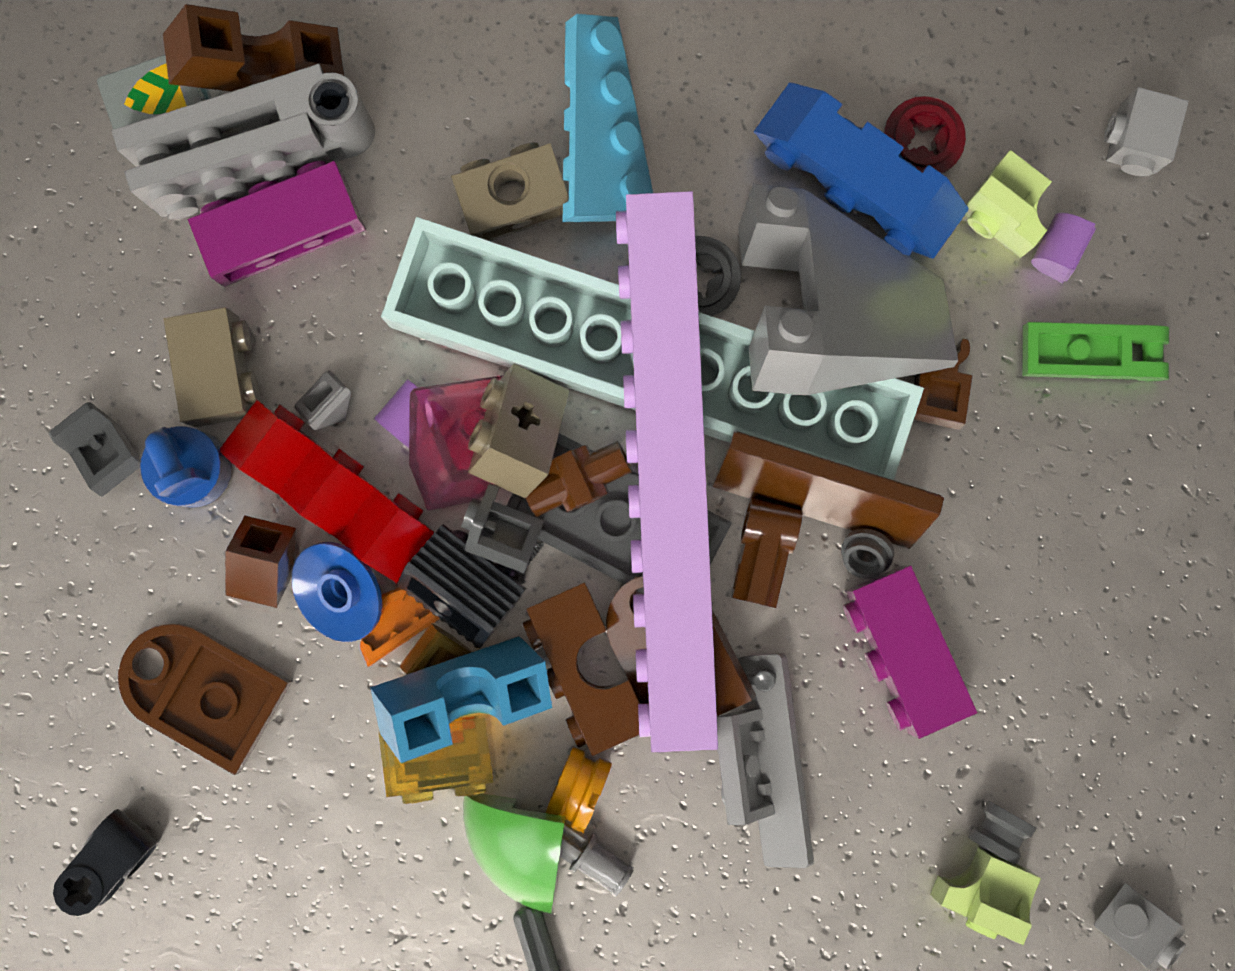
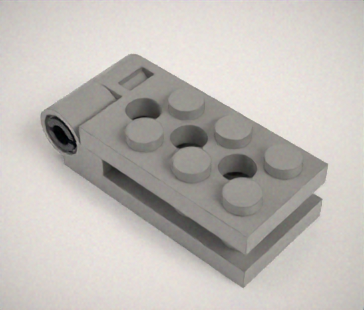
(243, 139)

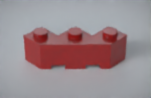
(327, 489)

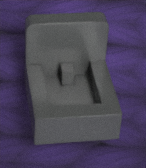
(96, 448)
(500, 531)

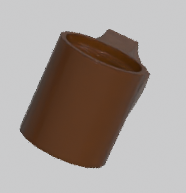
(768, 539)

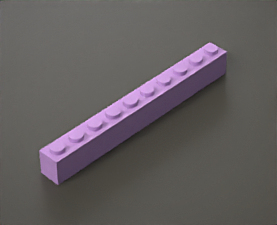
(670, 470)

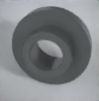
(867, 553)

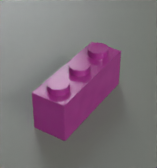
(276, 223)
(908, 653)

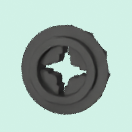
(723, 288)

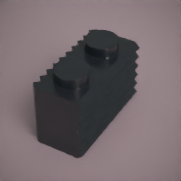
(460, 586)

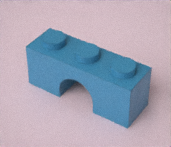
(496, 680)

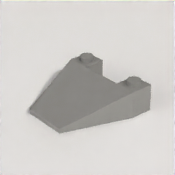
(864, 302)

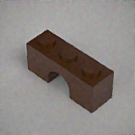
(211, 53)
(600, 713)

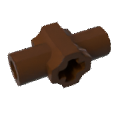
(579, 478)

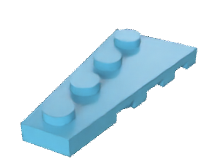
(603, 123)

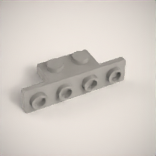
(764, 768)

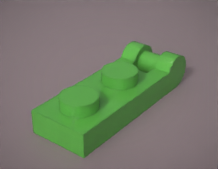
(1094, 351)

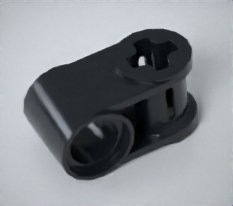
(107, 859)

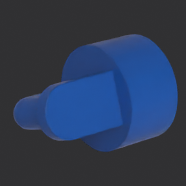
(184, 466)

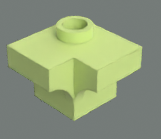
(1008, 205)
(991, 895)

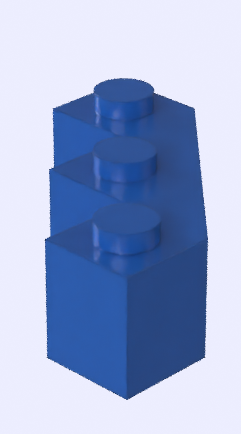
(861, 170)

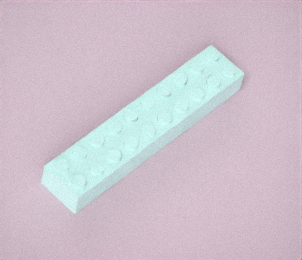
(569, 332)

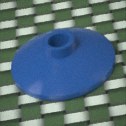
(336, 592)

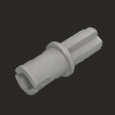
(594, 860)

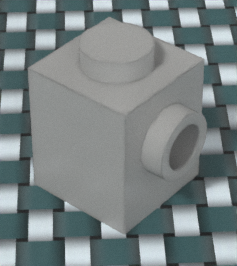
(1145, 131)

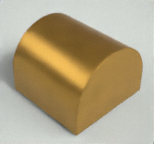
(433, 648)

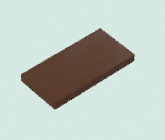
(826, 489)

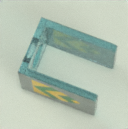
(144, 93)

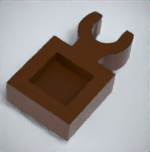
(945, 393)

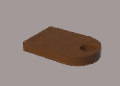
(730, 679)
(204, 696)

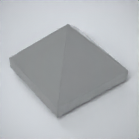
(324, 402)

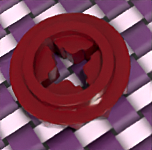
(928, 114)

